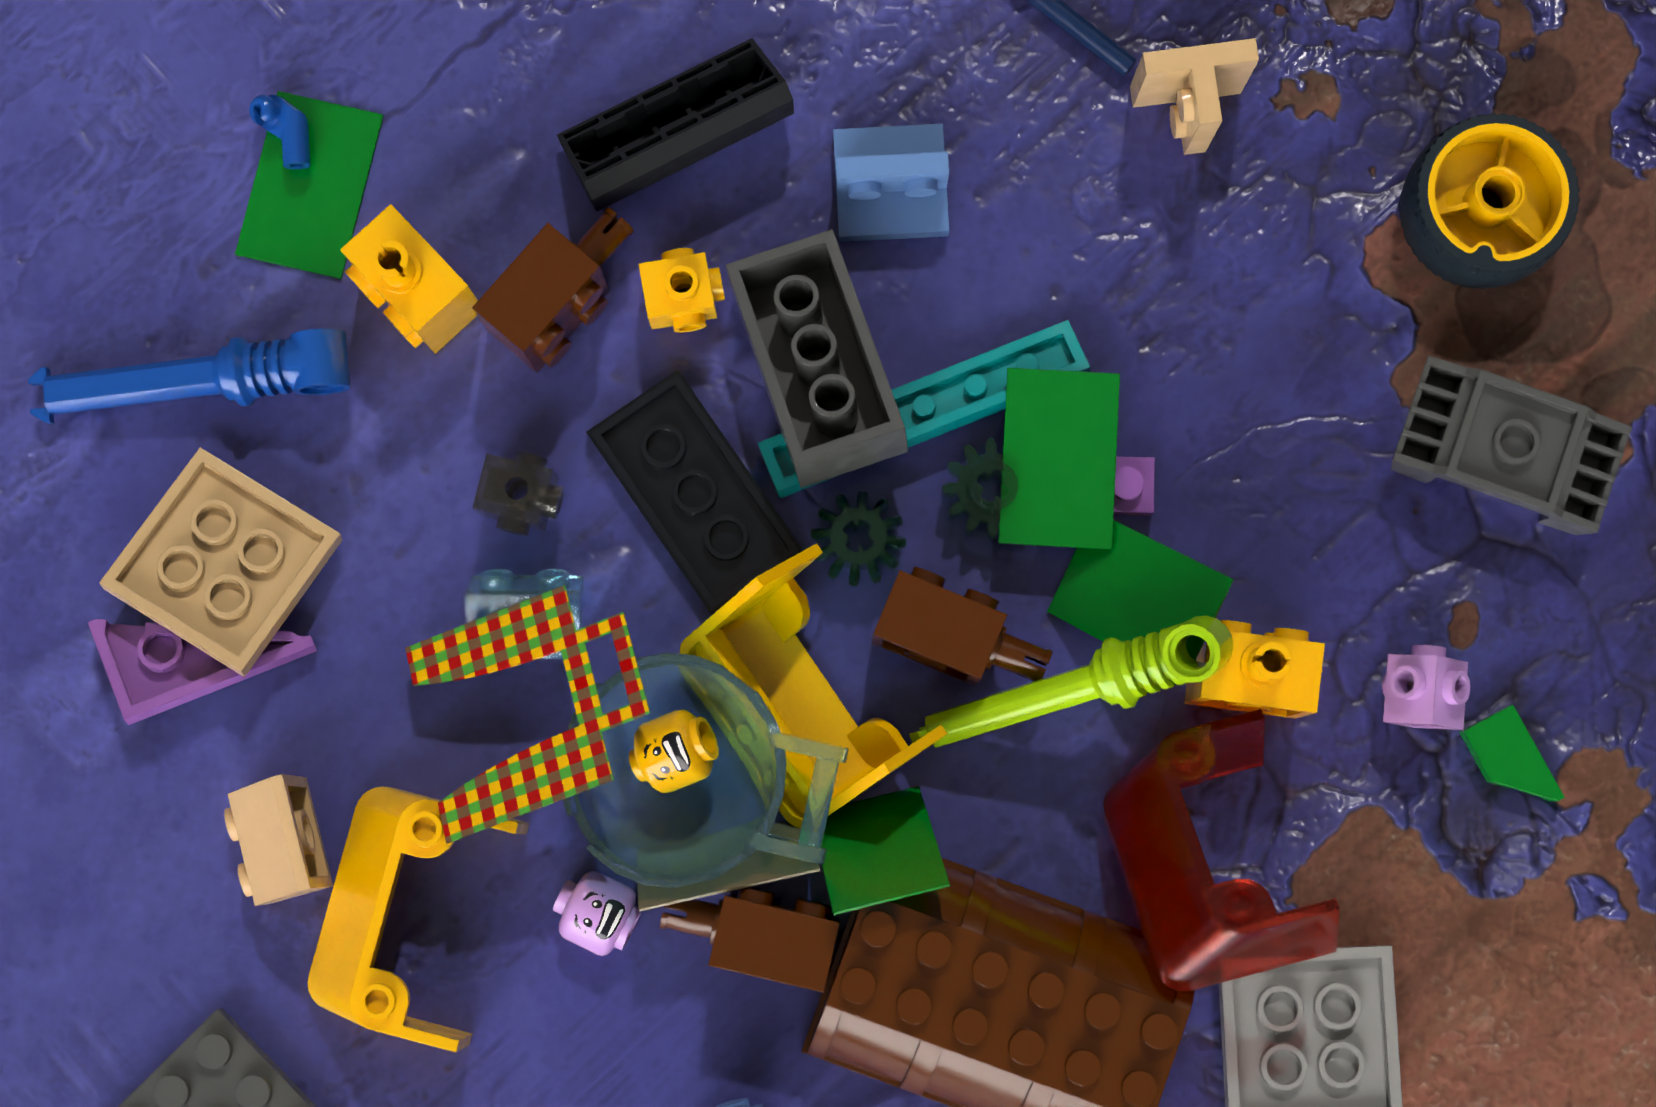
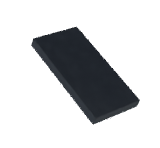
(693, 490)

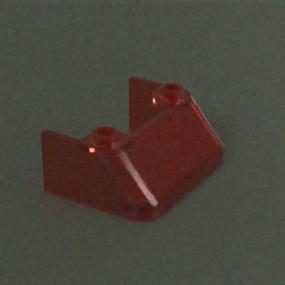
(1191, 926)

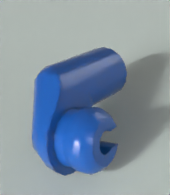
(288, 125)

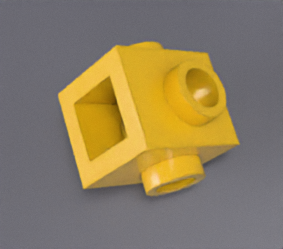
(679, 270)

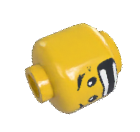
(673, 751)

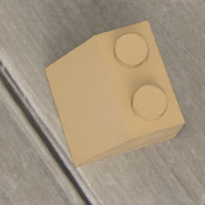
(277, 839)

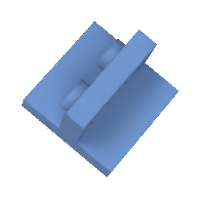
(891, 182)

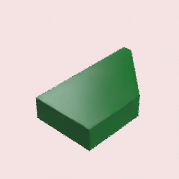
(1510, 755)

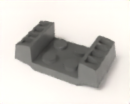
(1512, 444)

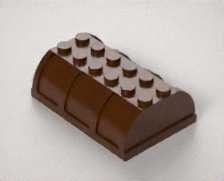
(999, 1000)

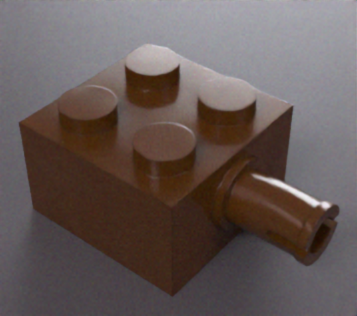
(551, 291)
(952, 630)
(763, 937)

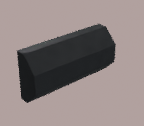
(676, 123)

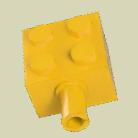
(401, 268)
(1265, 672)

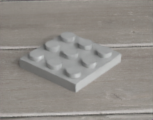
(1313, 1033)

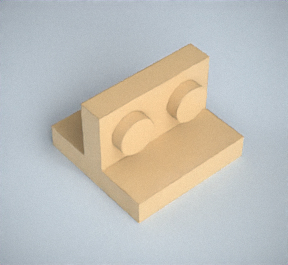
(1195, 81)

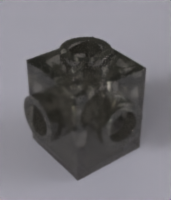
(501, 482)

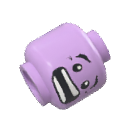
(597, 913)

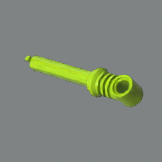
(1116, 674)

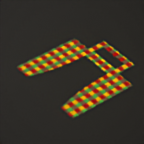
(559, 764)

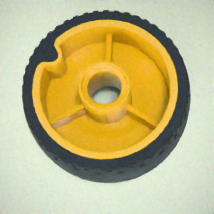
(1462, 234)

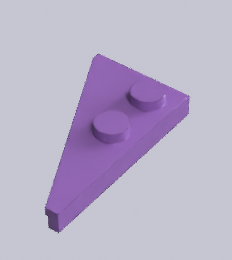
(160, 670)

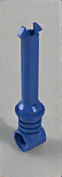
(242, 371)

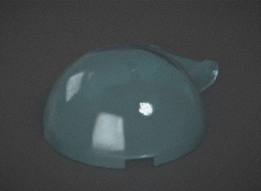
(716, 821)

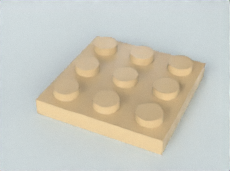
(221, 561)

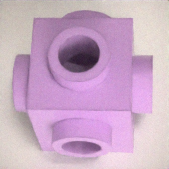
(1425, 689)

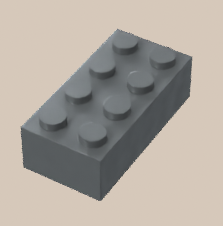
(817, 358)

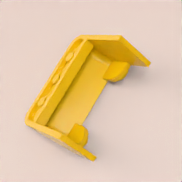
(759, 644)
(342, 971)

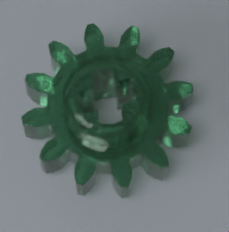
(969, 491)

